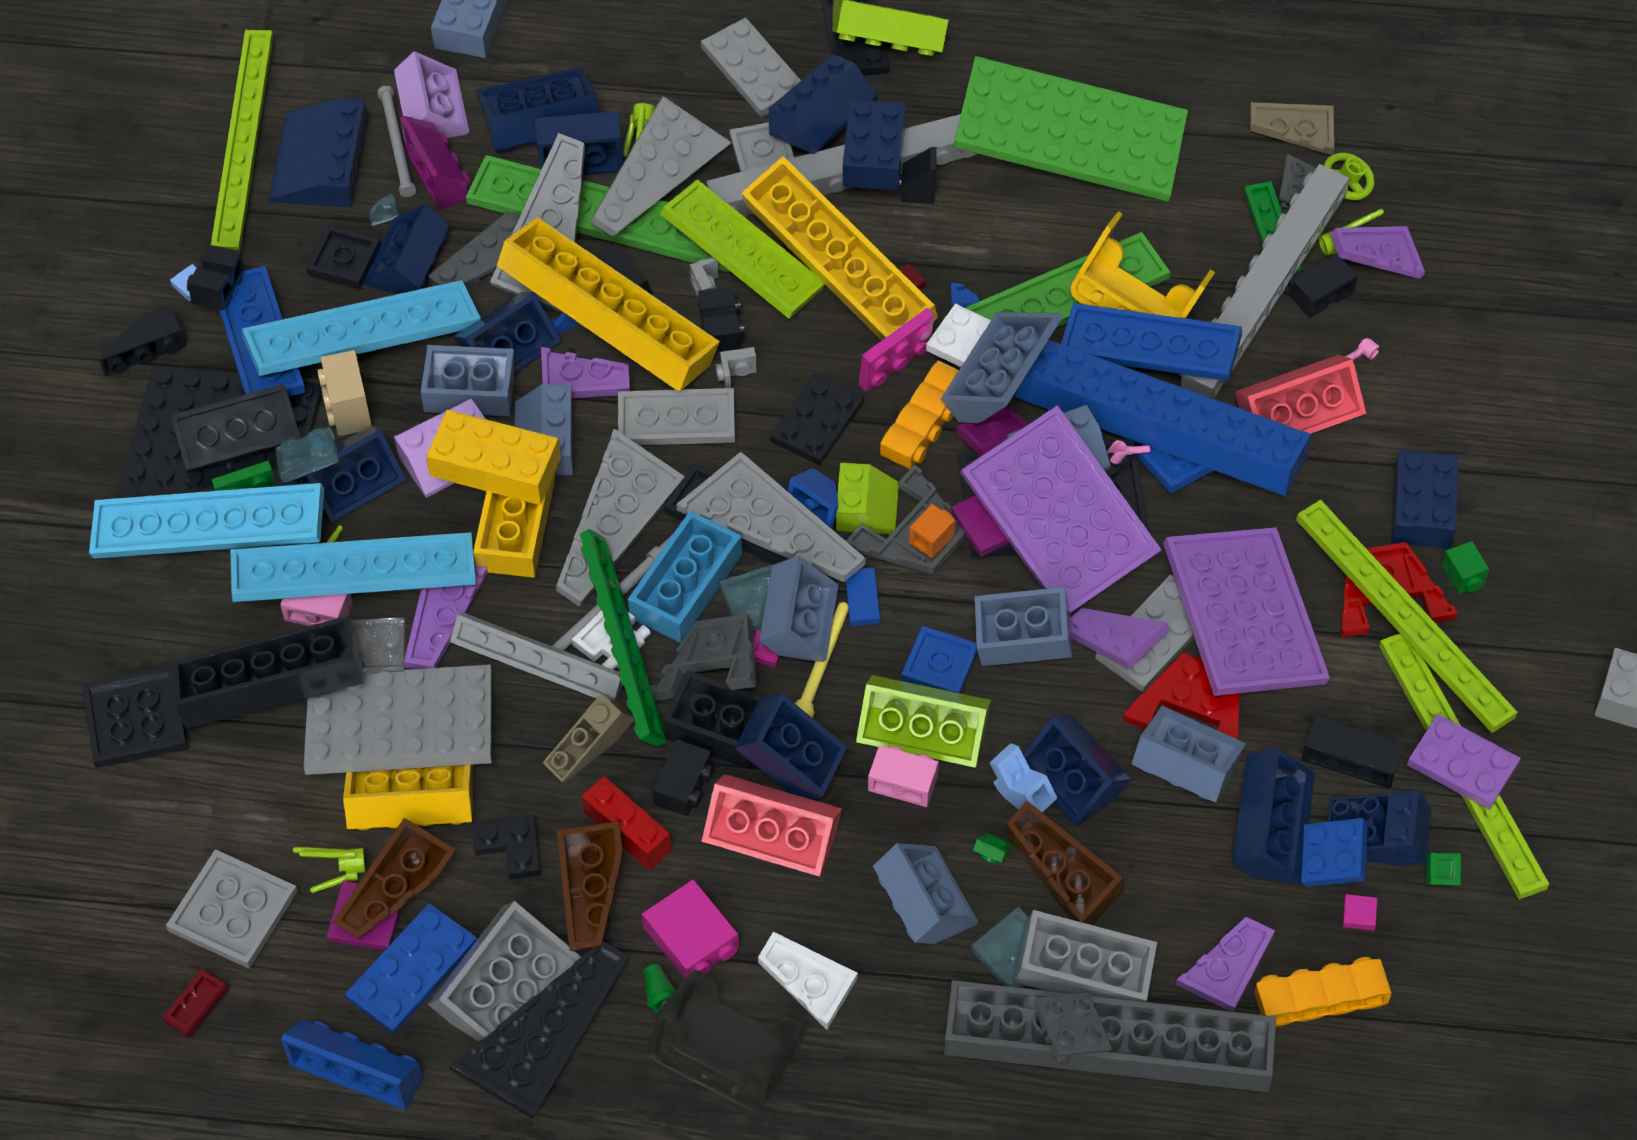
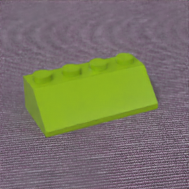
(889, 25)
(923, 720)

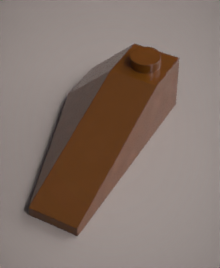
(399, 873)
(589, 875)

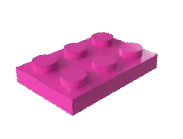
(896, 350)

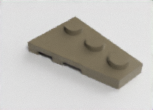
(1295, 123)

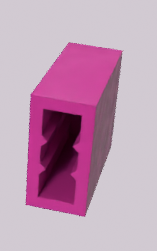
(690, 930)

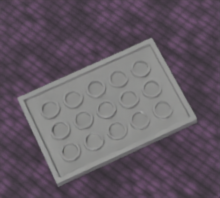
(402, 722)

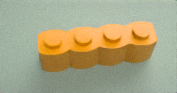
(920, 419)
(1325, 992)

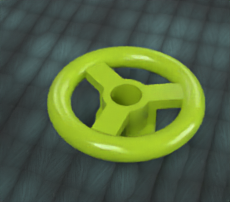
(1354, 169)

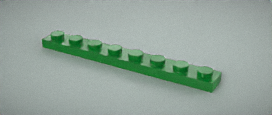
(623, 639)

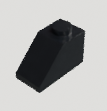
(919, 178)

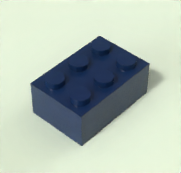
(597, 131)
(874, 144)
(1425, 499)
(791, 747)

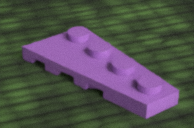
(436, 620)

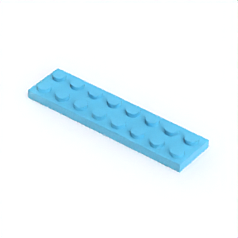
(360, 327)
(207, 521)
(352, 567)

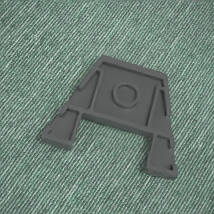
(897, 546)
(710, 646)

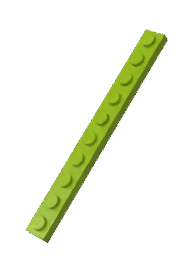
(242, 139)
(1407, 616)
(1495, 824)

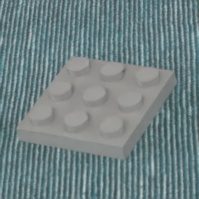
(232, 908)

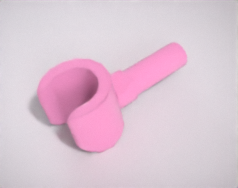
(1367, 348)
(1121, 450)

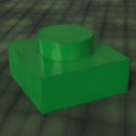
(993, 848)
(1443, 869)

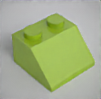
(866, 498)

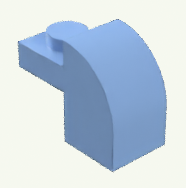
(1020, 783)

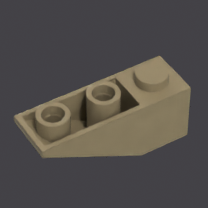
(589, 737)

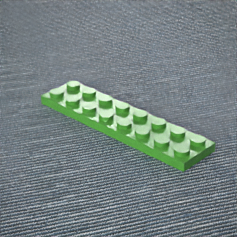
(1053, 289)

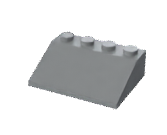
(501, 972)

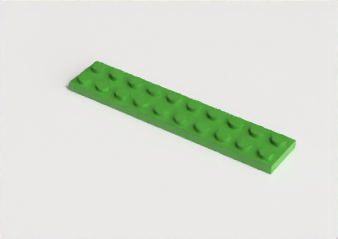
(507, 186)

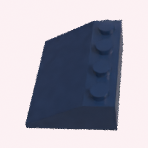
(512, 107)
(320, 154)

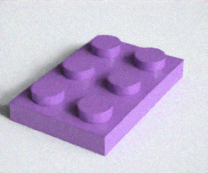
(1463, 761)

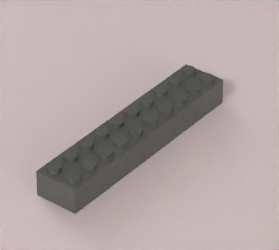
(1144, 1037)

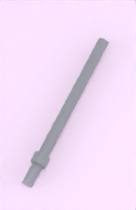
(628, 583)

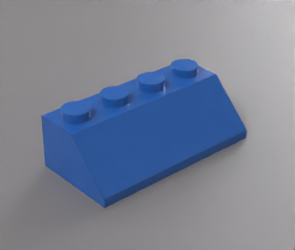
(352, 1063)

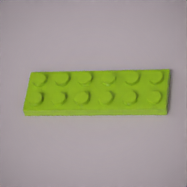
(742, 248)

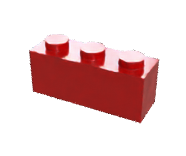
(639, 832)

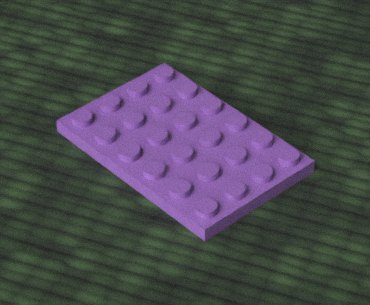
(1060, 509)
(1245, 611)

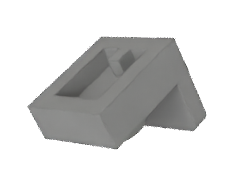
(703, 273)
(736, 362)

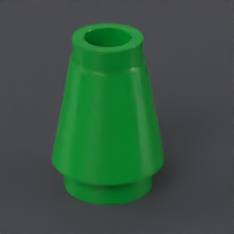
(657, 986)

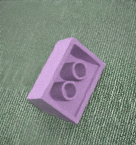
(431, 94)
(414, 445)

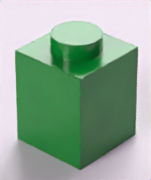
(1465, 568)

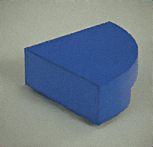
(962, 296)
(564, 323)

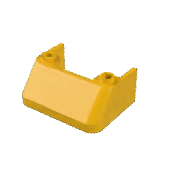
(1106, 285)

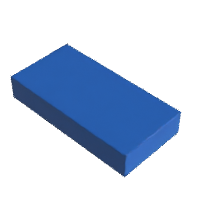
(863, 598)

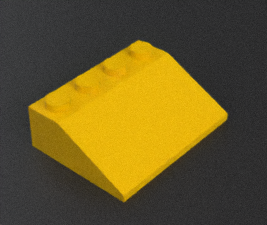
(418, 794)

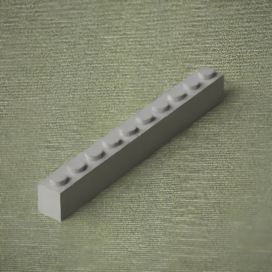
(825, 167)
(1277, 263)

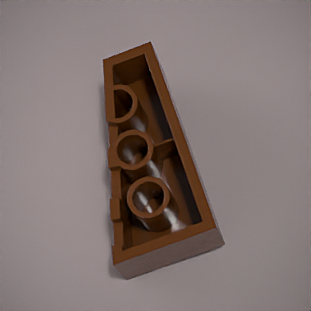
(1069, 871)

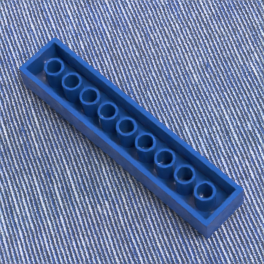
(1168, 417)

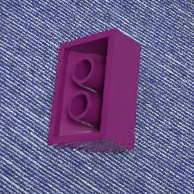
(434, 162)

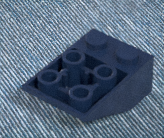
(1395, 822)

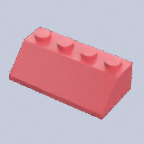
(1308, 396)
(771, 824)

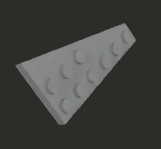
(661, 159)
(553, 200)
(620, 506)
(766, 514)

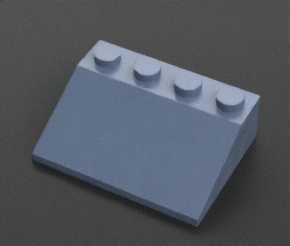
(998, 364)

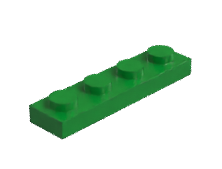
(1263, 209)

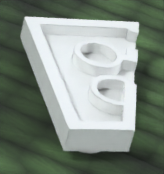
(808, 976)

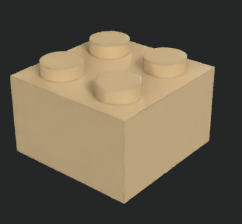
(344, 393)

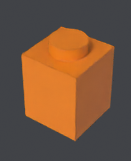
(932, 531)

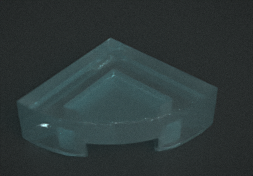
(383, 210)

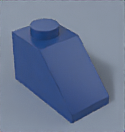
(816, 494)

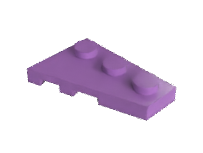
(1379, 247)
(587, 377)
(1116, 635)
(1229, 966)

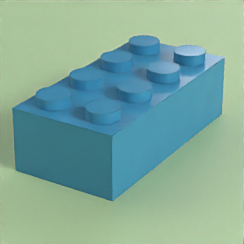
(685, 576)

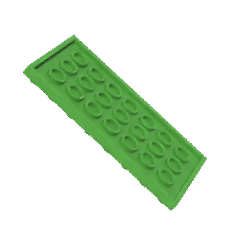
(1071, 128)

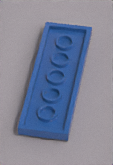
(249, 306)
(1154, 341)

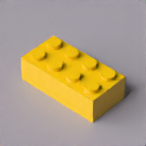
(493, 457)
(511, 534)

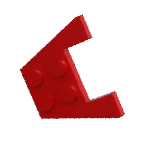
(1410, 574)
(1188, 691)

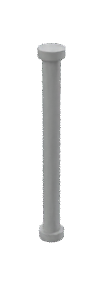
(406, 188)

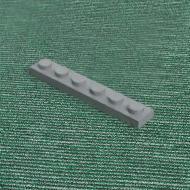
(535, 657)

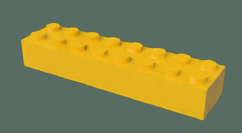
(834, 249)
(607, 303)

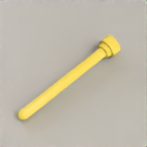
(818, 670)

